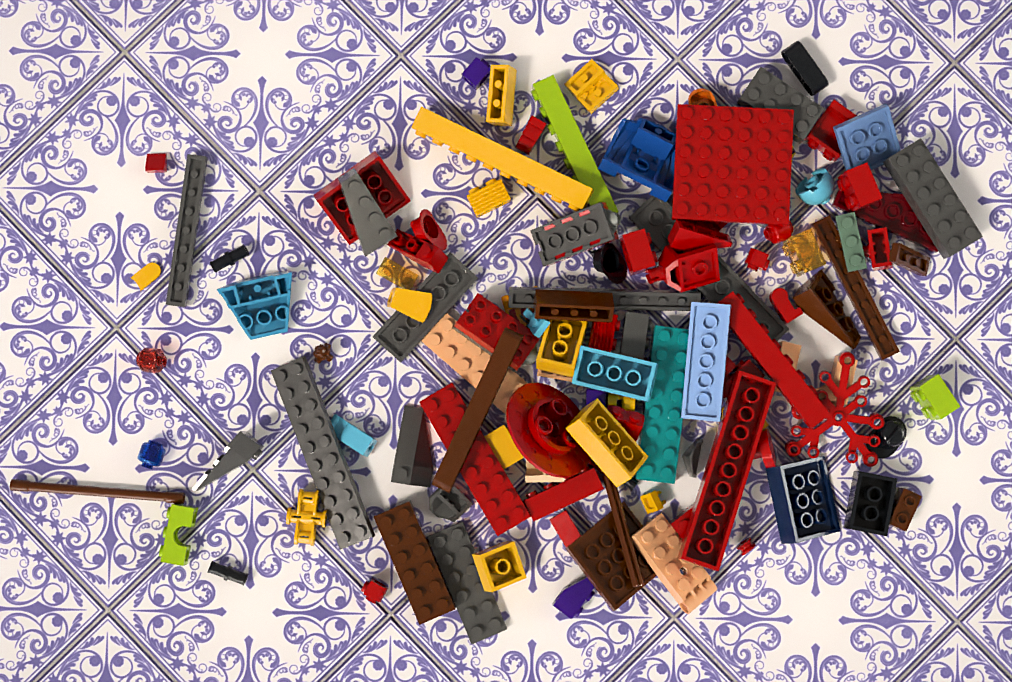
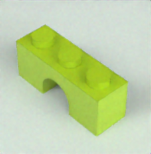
(173, 550)

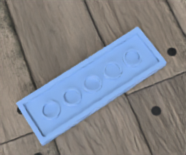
(706, 361)

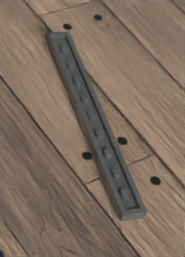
(623, 298)

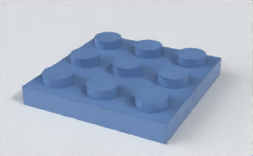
(867, 138)

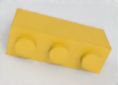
(501, 95)

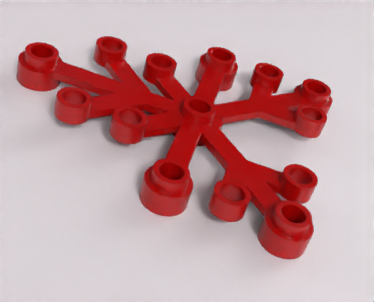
(841, 393)

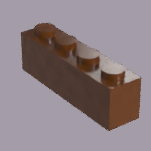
(573, 305)

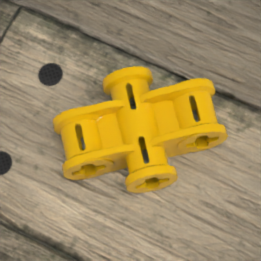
(306, 523)

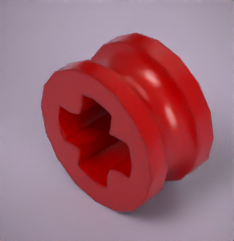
(746, 546)

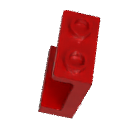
(822, 134)

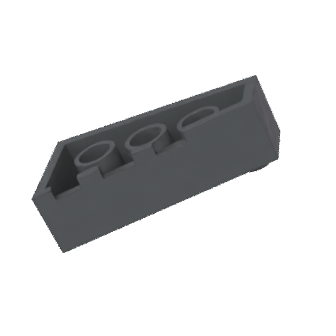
(368, 219)

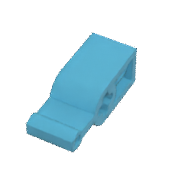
(353, 436)

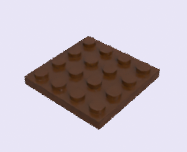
(603, 561)

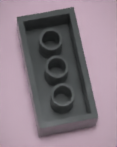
(771, 92)

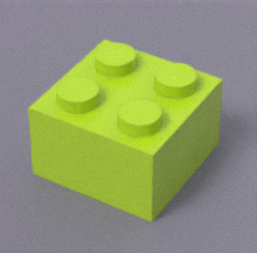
(934, 397)

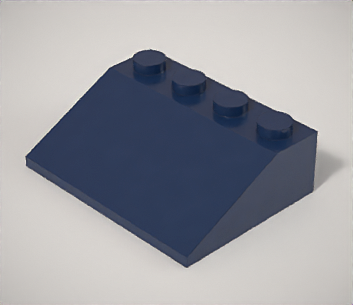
(803, 500)

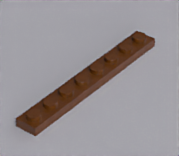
(856, 290)

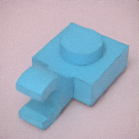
(536, 326)

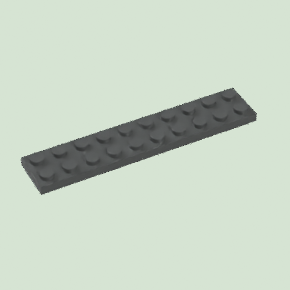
(657, 220)
(322, 453)

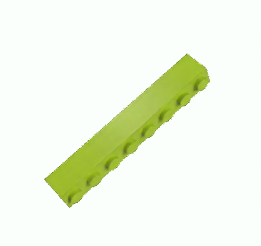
(570, 140)

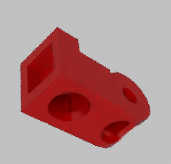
(531, 135)
(783, 306)

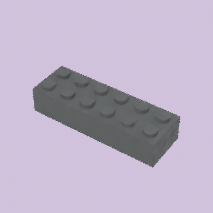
(932, 199)

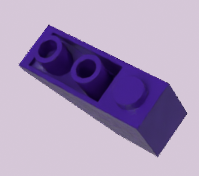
(573, 596)

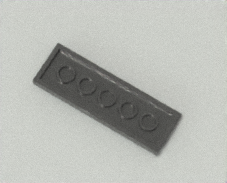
(402, 333)
(475, 606)

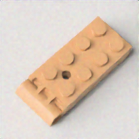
(660, 548)

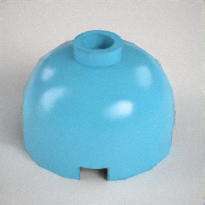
(817, 188)

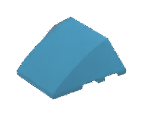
(260, 303)

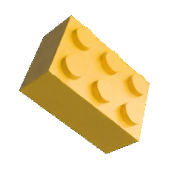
(561, 346)

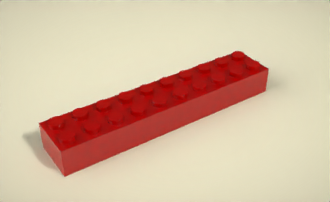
(727, 470)

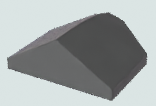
(691, 457)
(449, 505)

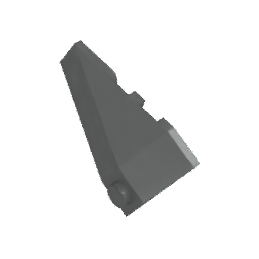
(238, 453)
(413, 455)

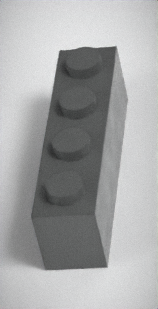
(634, 335)

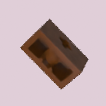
(904, 508)

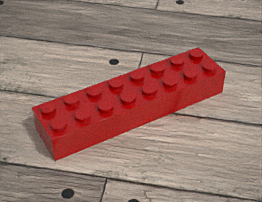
(481, 468)

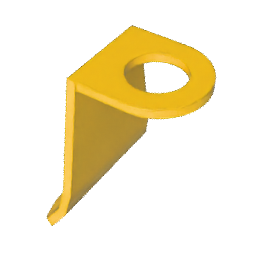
(411, 303)

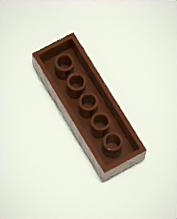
(415, 562)

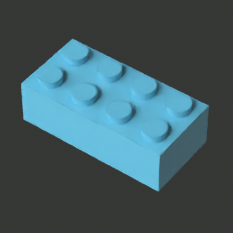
(615, 373)

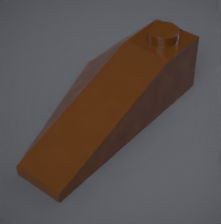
(820, 304)

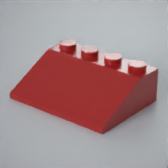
(380, 184)

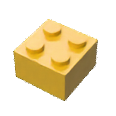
(499, 566)

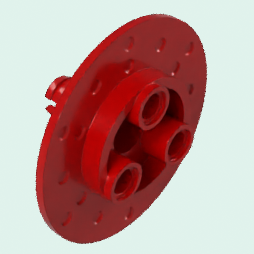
(537, 426)

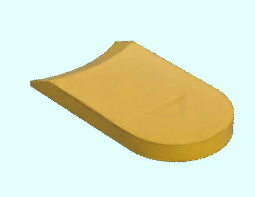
(147, 275)

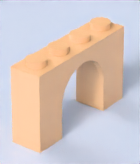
(793, 352)

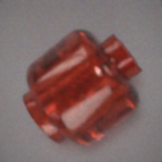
(151, 360)

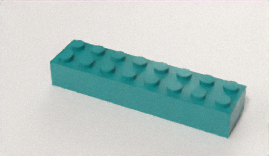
(662, 415)

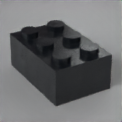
(870, 503)

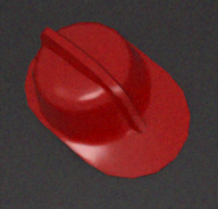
(428, 230)

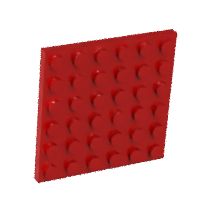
(732, 164)

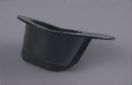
(610, 262)
(890, 435)

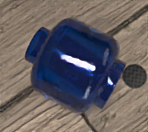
(151, 454)

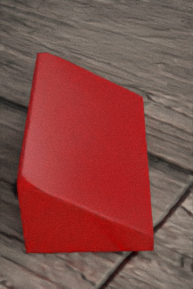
(565, 528)

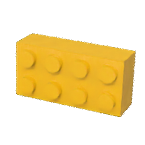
(607, 442)

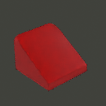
(156, 163)

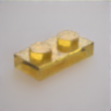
(397, 274)

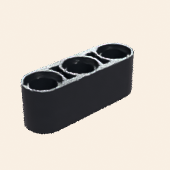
(804, 68)

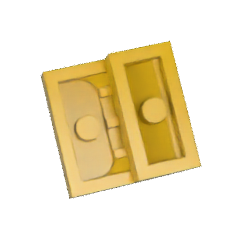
(591, 86)

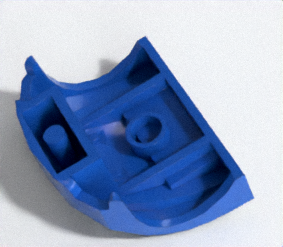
(644, 154)

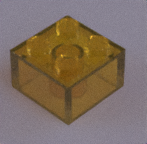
(803, 253)

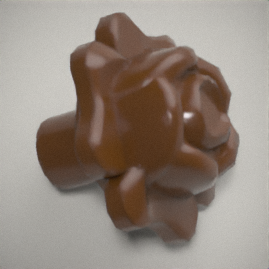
(322, 353)

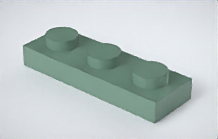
(851, 242)

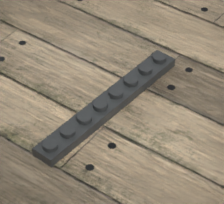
(186, 230)

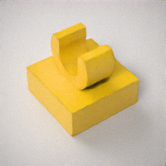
(652, 501)

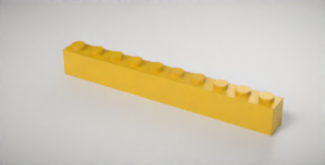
(503, 159)

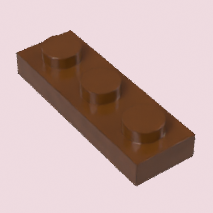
(909, 259)

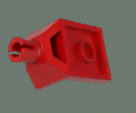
(686, 269)

